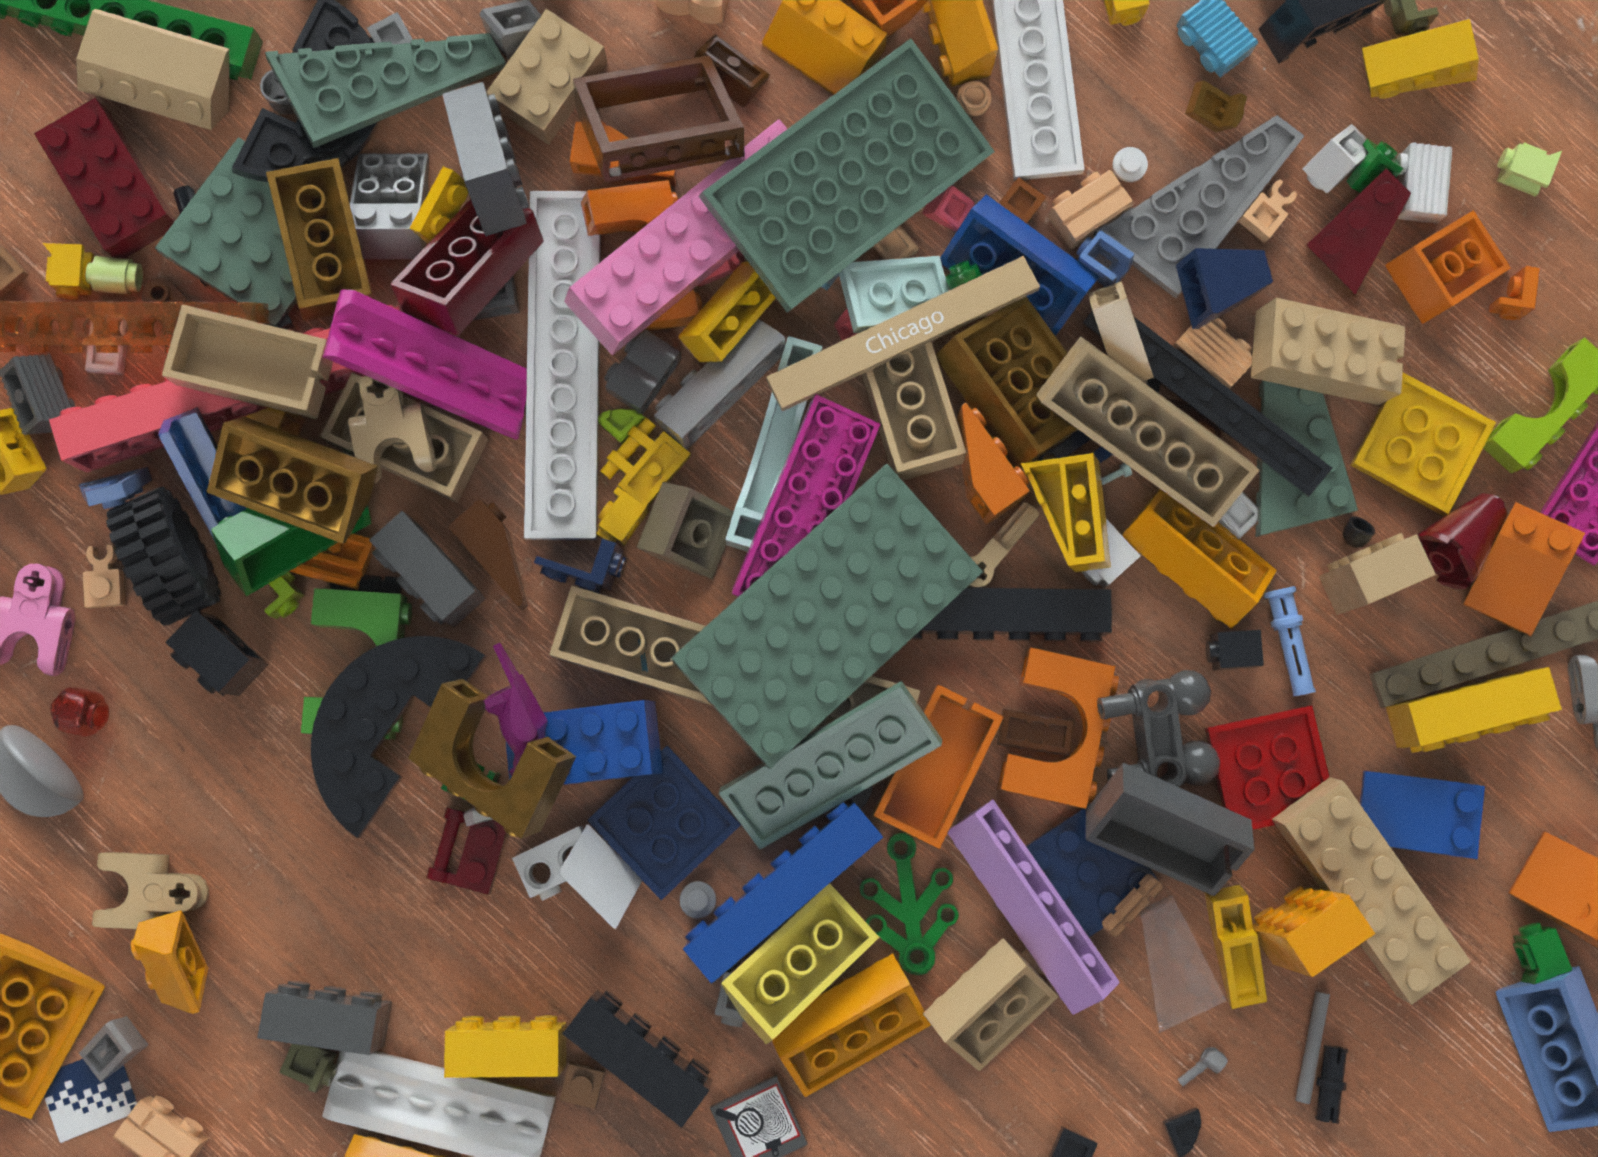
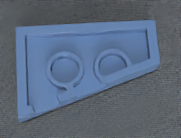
(115, 489)

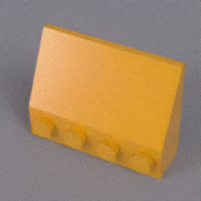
(40, 1019)

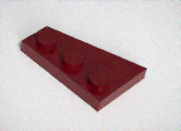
(1360, 229)

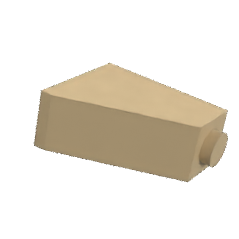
(1120, 330)

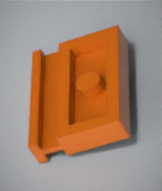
(340, 563)

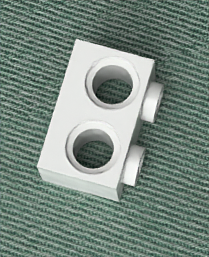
(553, 855)

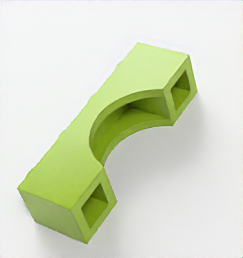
(1519, 438)

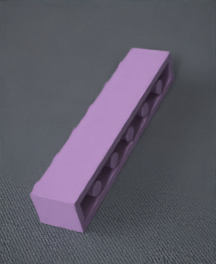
(1033, 907)

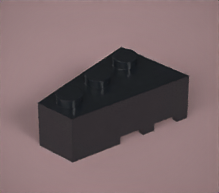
(1305, 20)

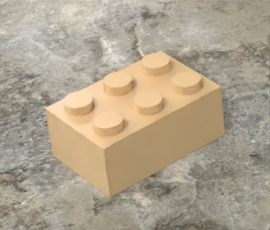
(538, 79)
(1376, 572)

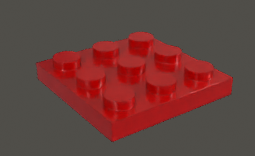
(1268, 762)

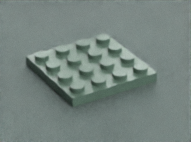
(233, 240)

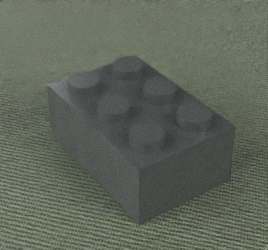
(425, 570)
(325, 1018)

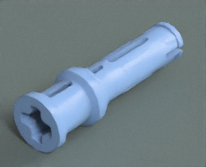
(1302, 683)

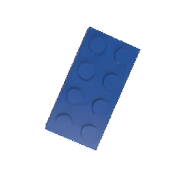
(607, 740)

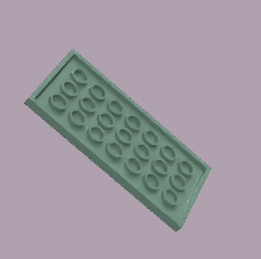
(846, 174)
(826, 616)

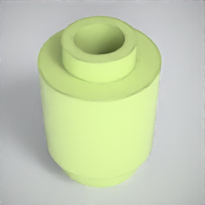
(114, 275)

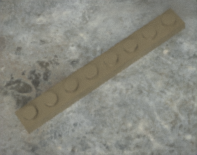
(1485, 656)

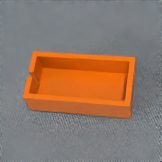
(929, 791)

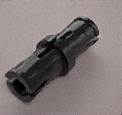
(1331, 1084)

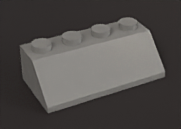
(719, 385)

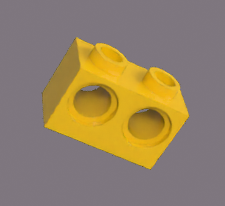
(19, 457)

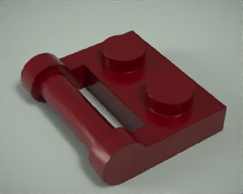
(479, 857)

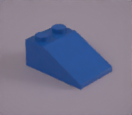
(1424, 813)

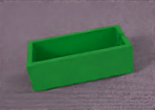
(263, 548)

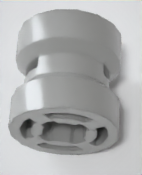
(273, 91)

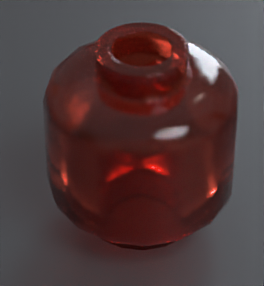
(79, 711)

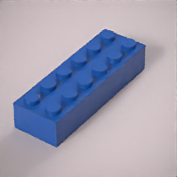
(782, 892)

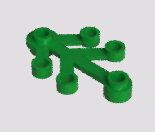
(910, 910)

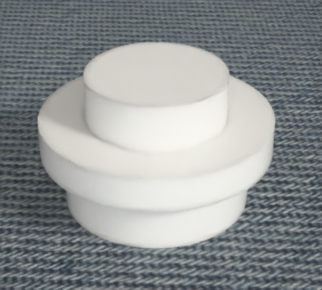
(1129, 164)

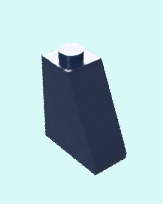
(1220, 281)

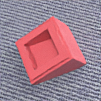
(949, 208)

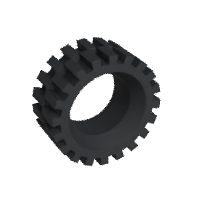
(163, 556)

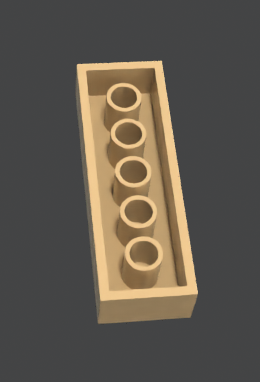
(1147, 432)
(1353, 858)

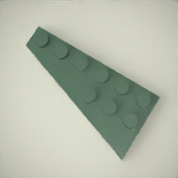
(1308, 421)

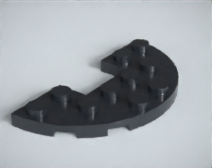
(283, 144)
(363, 710)

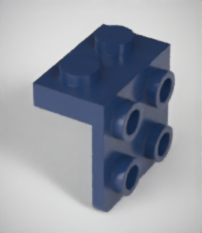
(607, 566)

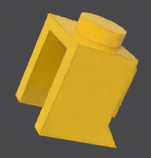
(68, 270)

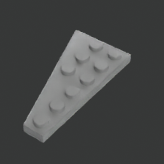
(1202, 203)

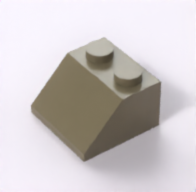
(686, 529)

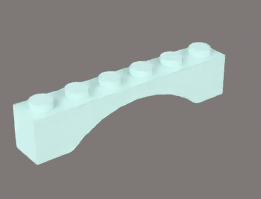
(769, 455)

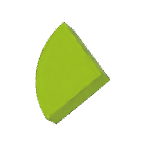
(619, 422)

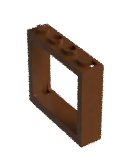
(662, 150)

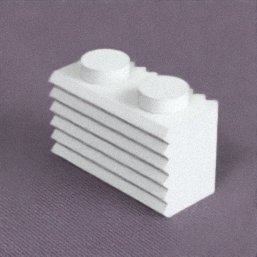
(1428, 179)

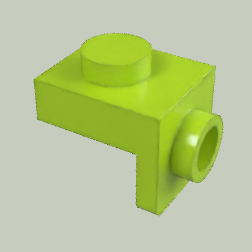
(287, 599)

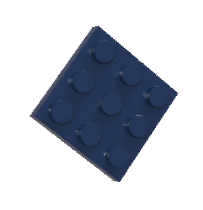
(664, 824)
(1083, 873)

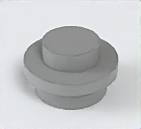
(697, 899)

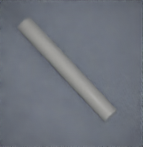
(1312, 1047)

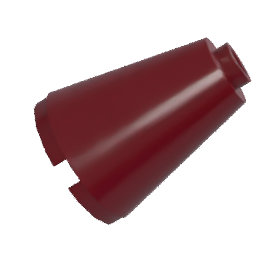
(1463, 540)

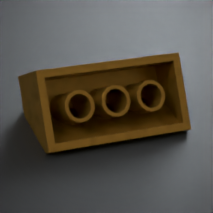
(318, 235)
(291, 478)

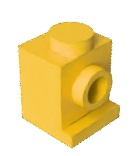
(621, 518)

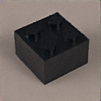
(215, 654)

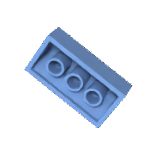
(1558, 1046)

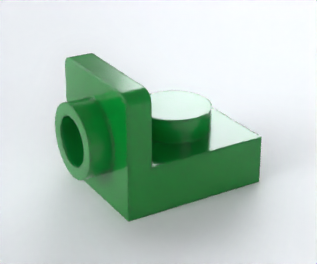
(1377, 160)

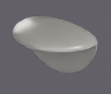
(35, 775)

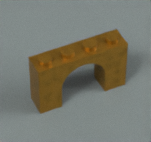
(447, 754)

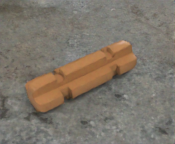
(1132, 905)

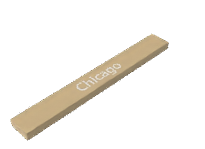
(902, 333)

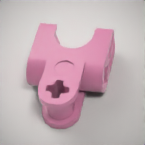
(38, 613)

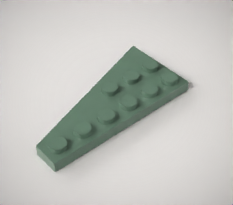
(371, 81)

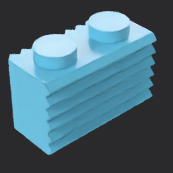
(1216, 35)

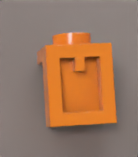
(1523, 293)

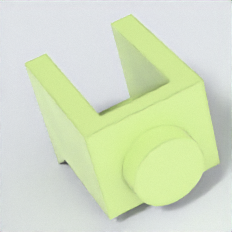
(1527, 168)

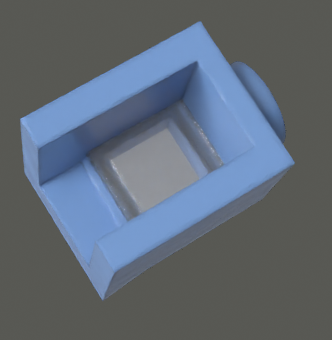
(1105, 258)

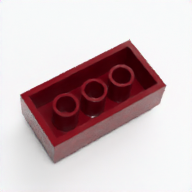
(106, 179)
(463, 270)

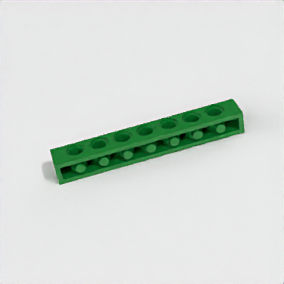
(65, 19)

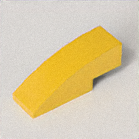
(1236, 946)

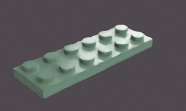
(831, 765)

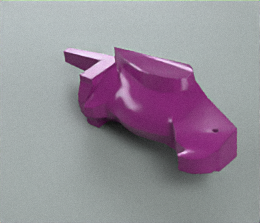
(517, 709)

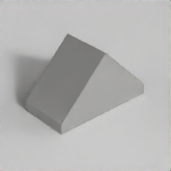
(509, 24)
(112, 1047)

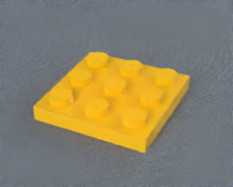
(1423, 445)

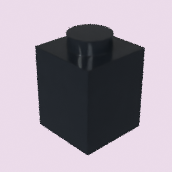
(1235, 650)

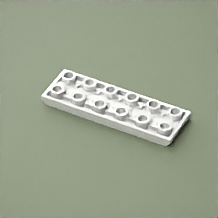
(446, 1113)

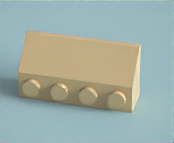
(154, 69)

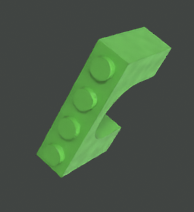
(375, 613)

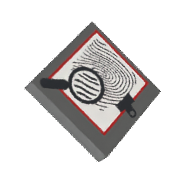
(759, 1122)

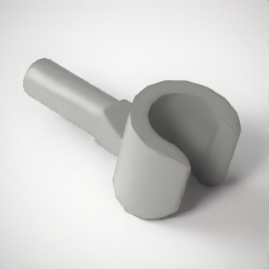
(1210, 1058)

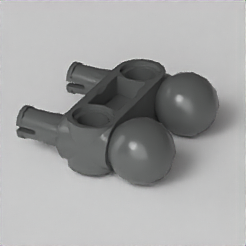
(1159, 729)

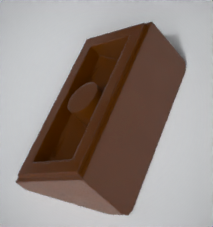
(738, 73)

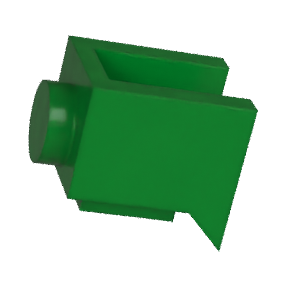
(1540, 953)

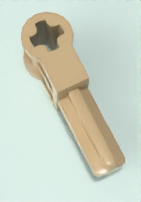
(1003, 542)

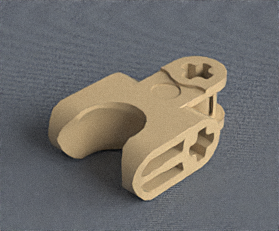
(390, 422)
(150, 889)

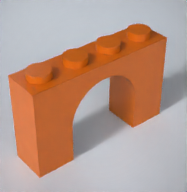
(631, 210)
(1069, 779)

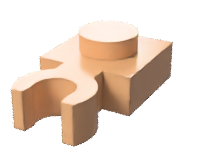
(1267, 212)
(104, 584)

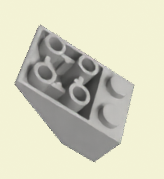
(386, 201)

